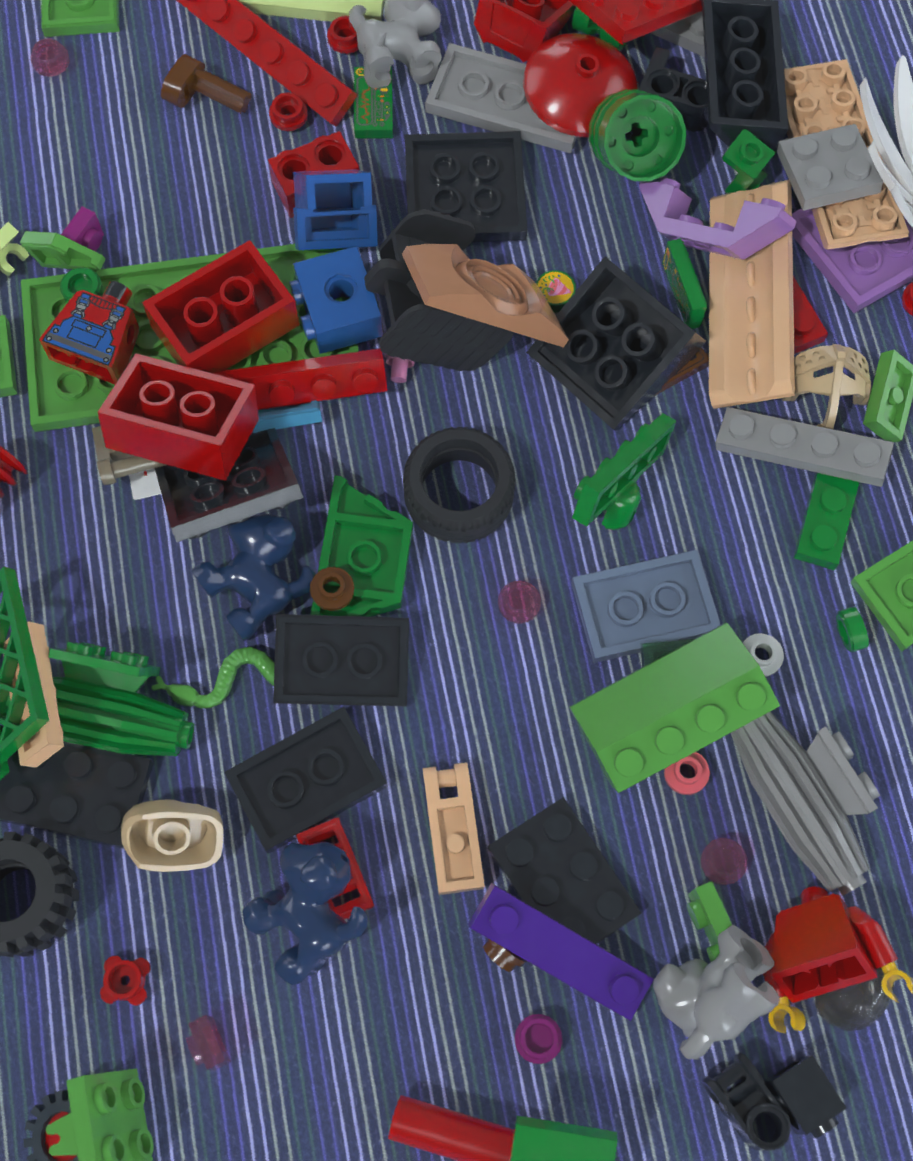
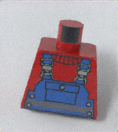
(94, 333)

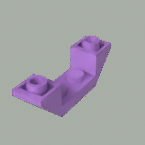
(755, 228)

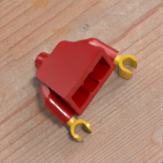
(825, 949)

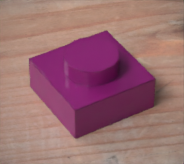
(84, 229)

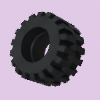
(52, 895)

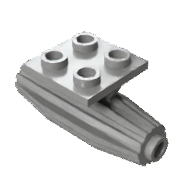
(810, 796)

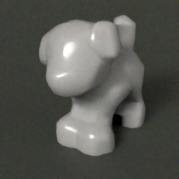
(398, 40)
(717, 997)

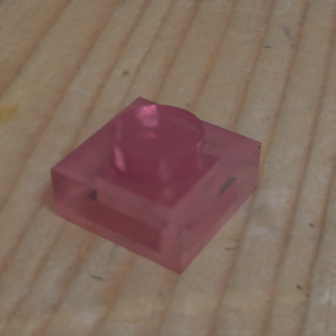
(206, 1043)

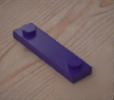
(560, 951)

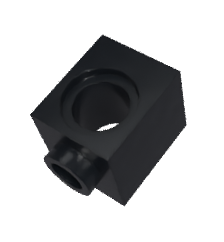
(806, 1097)

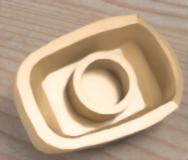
(172, 835)

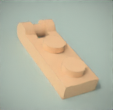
(453, 831)

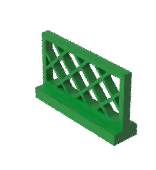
(28, 682)

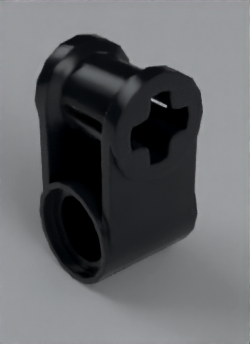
(746, 1102)

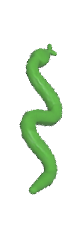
(188, 696)

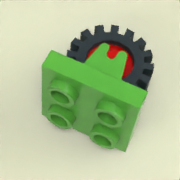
(92, 1121)

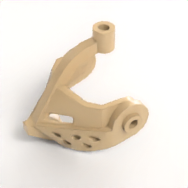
(835, 383)

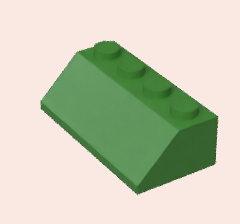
(674, 707)

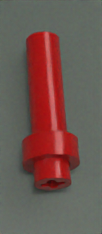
(449, 1132)

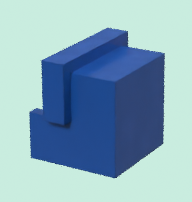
(334, 210)

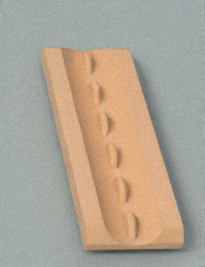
(825, 99)
(751, 310)

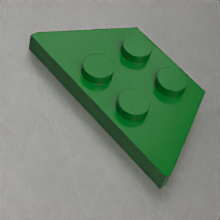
(369, 546)

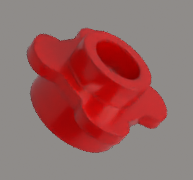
(115, 970)

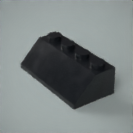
(745, 70)

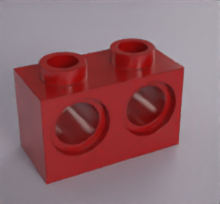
(309, 157)

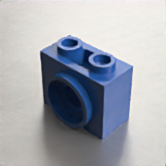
(331, 321)

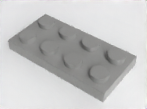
(489, 95)

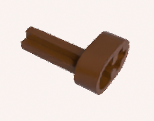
(190, 76)

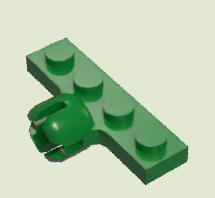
(615, 484)

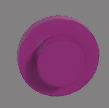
(538, 1039)

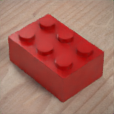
(222, 311)
(179, 416)

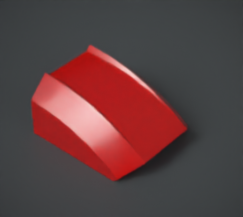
(521, 24)

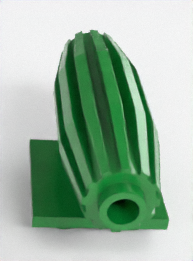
(103, 707)

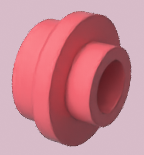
(684, 785)

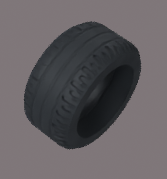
(459, 445)

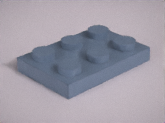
(644, 604)

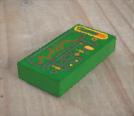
(372, 108)
(684, 283)

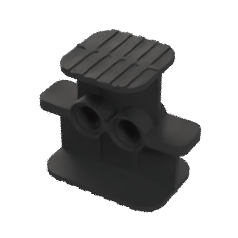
(421, 330)

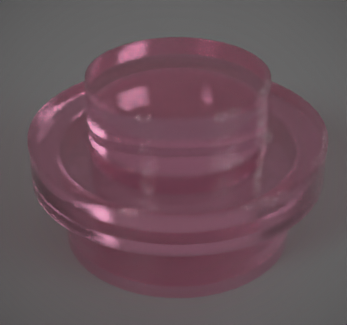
(49, 57)
(519, 602)
(723, 861)

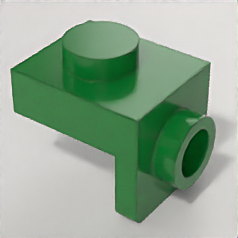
(748, 158)

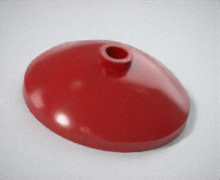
(564, 91)

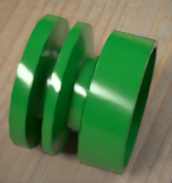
(652, 149)

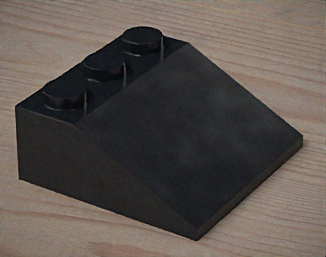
(613, 326)

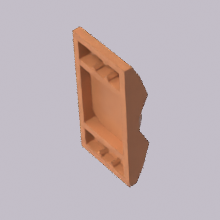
(482, 291)

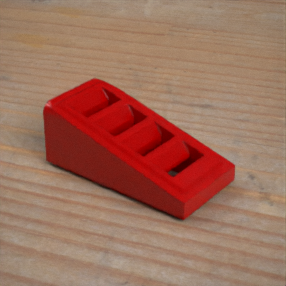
(323, 832)

